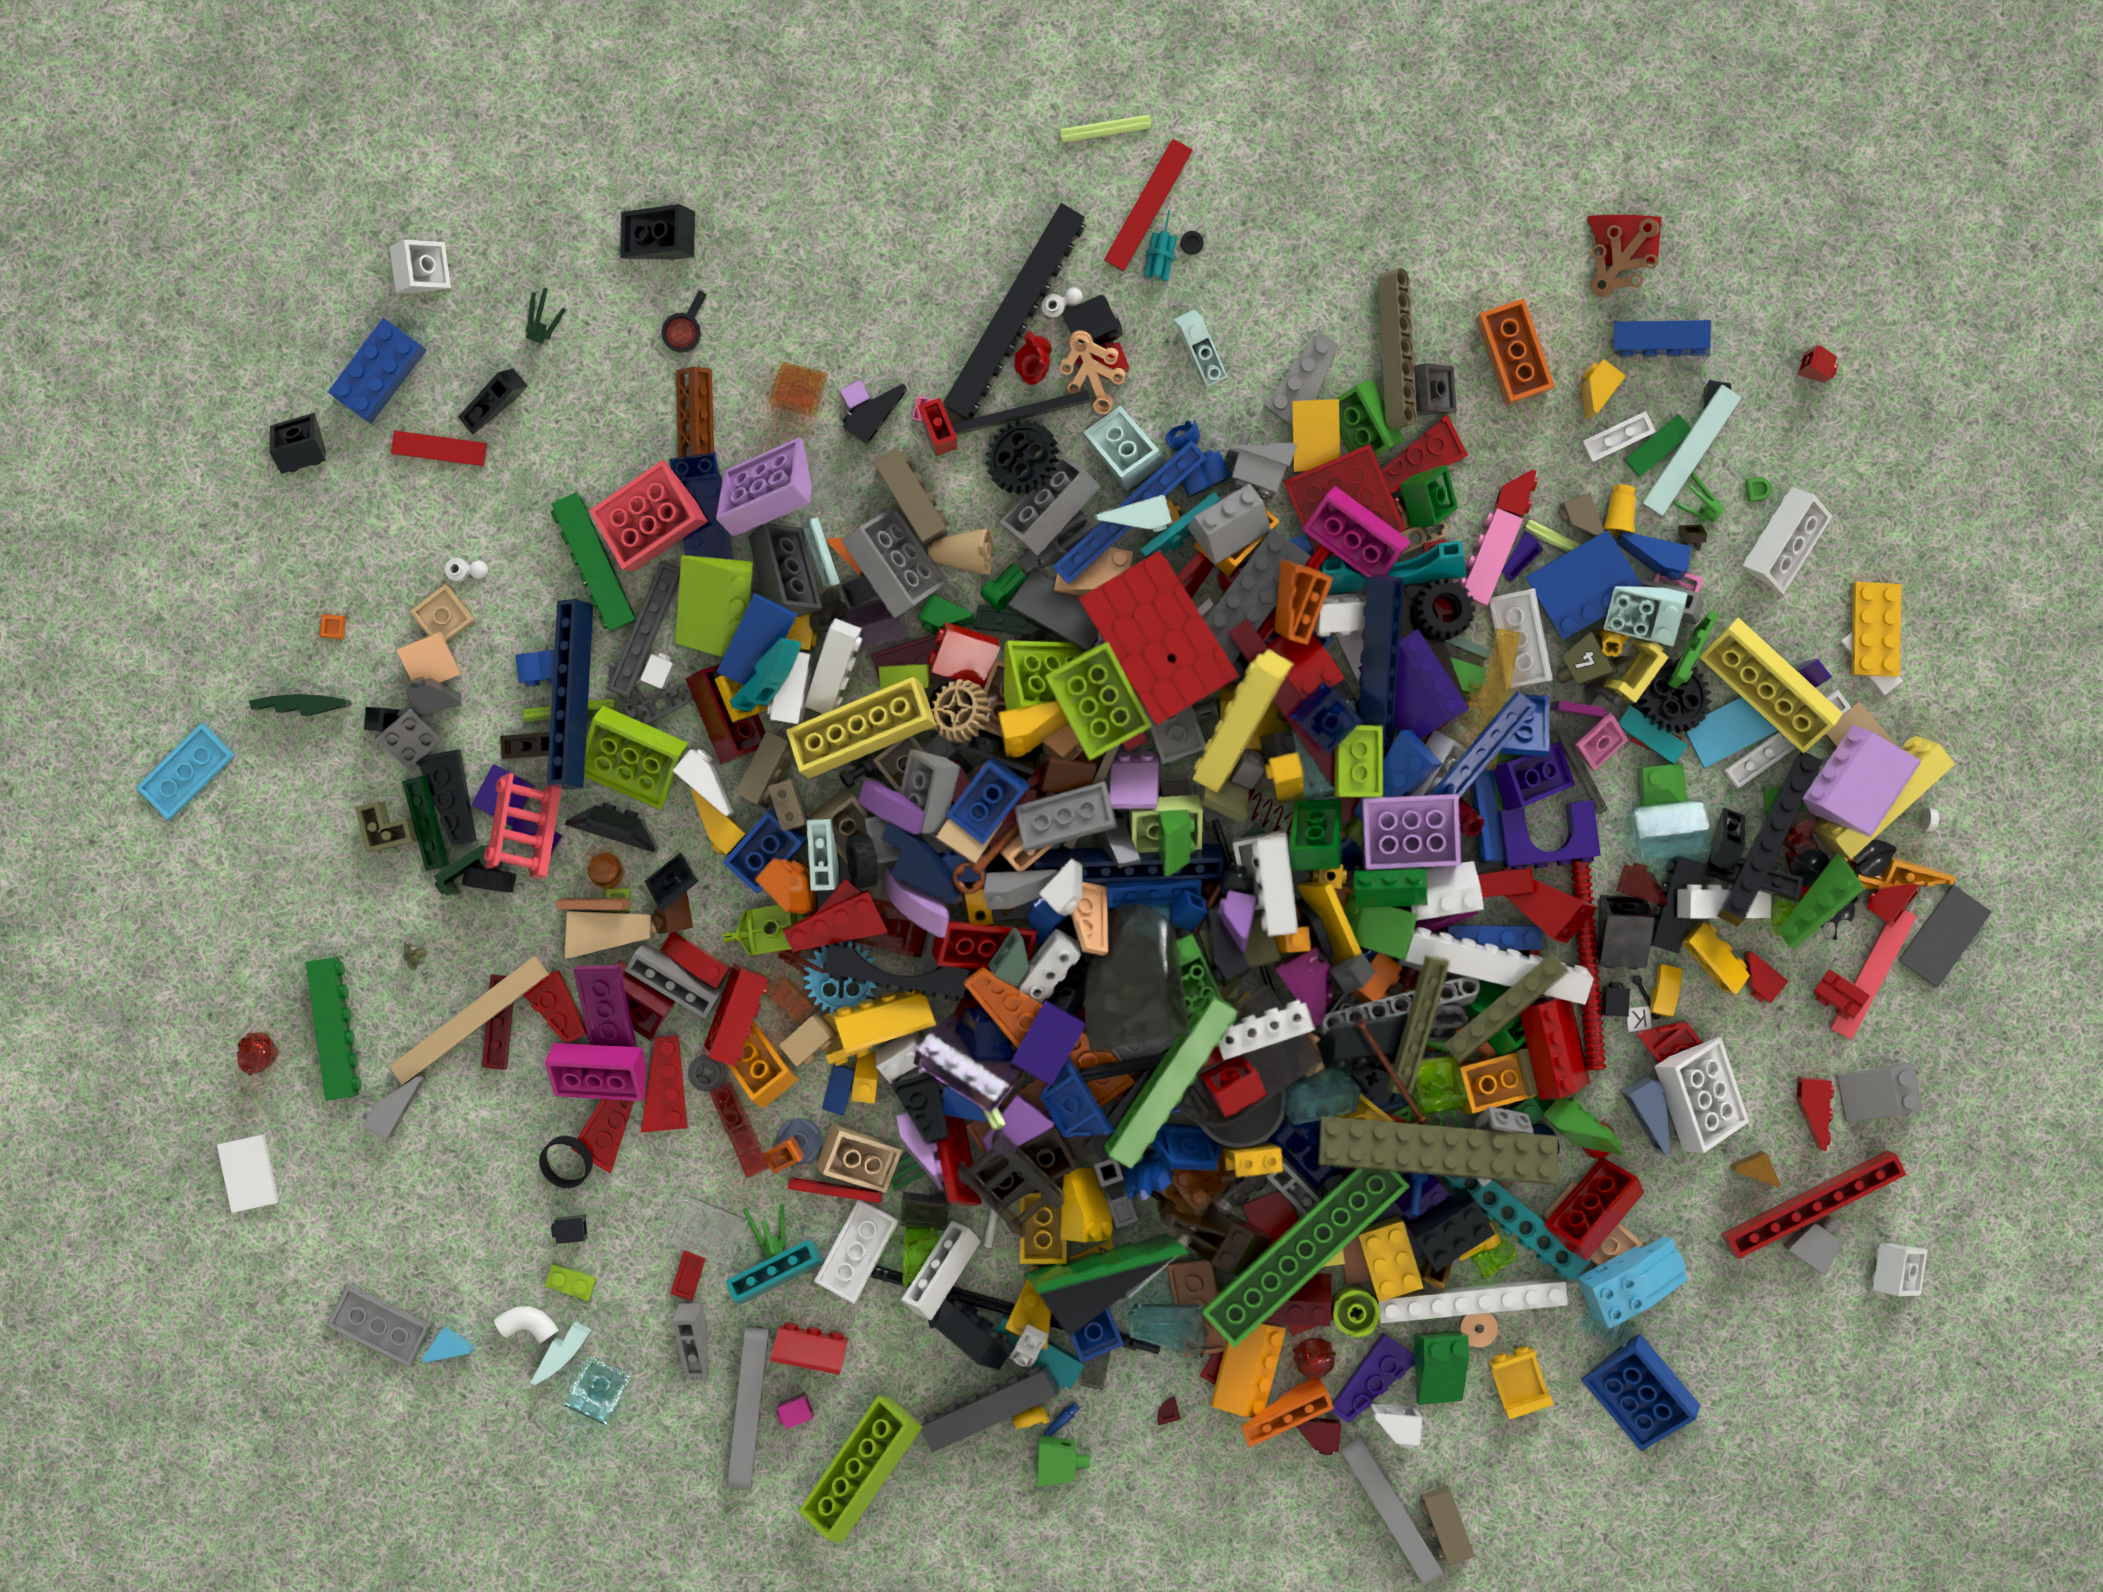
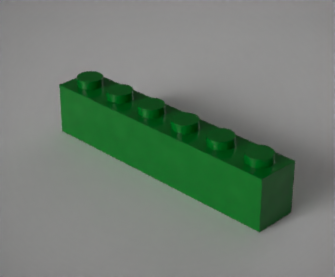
(593, 562)
(332, 1028)

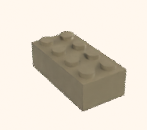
(911, 497)

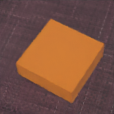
(333, 626)

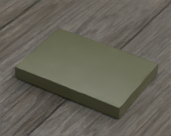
(1229, 801)
(1259, 950)

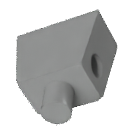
(1816, 1244)

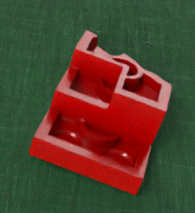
(1630, 228)

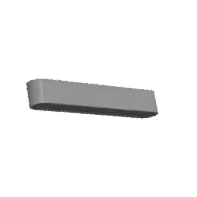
(1387, 1005)
(747, 1408)
(1392, 1511)

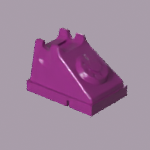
(1308, 981)

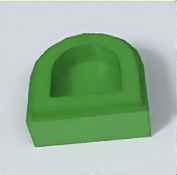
(1757, 489)

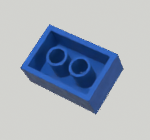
(761, 846)

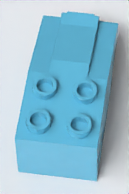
(1633, 1281)

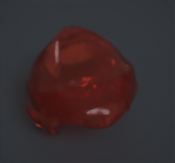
(256, 1053)
(1314, 1358)

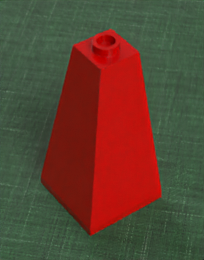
(1553, 910)

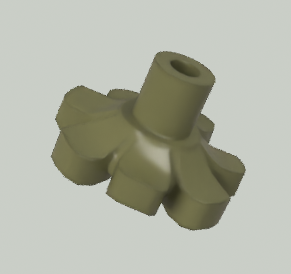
(412, 954)

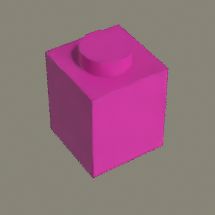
(795, 1411)

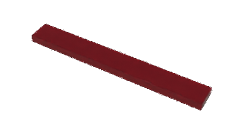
(1286, 698)

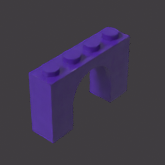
(1580, 844)

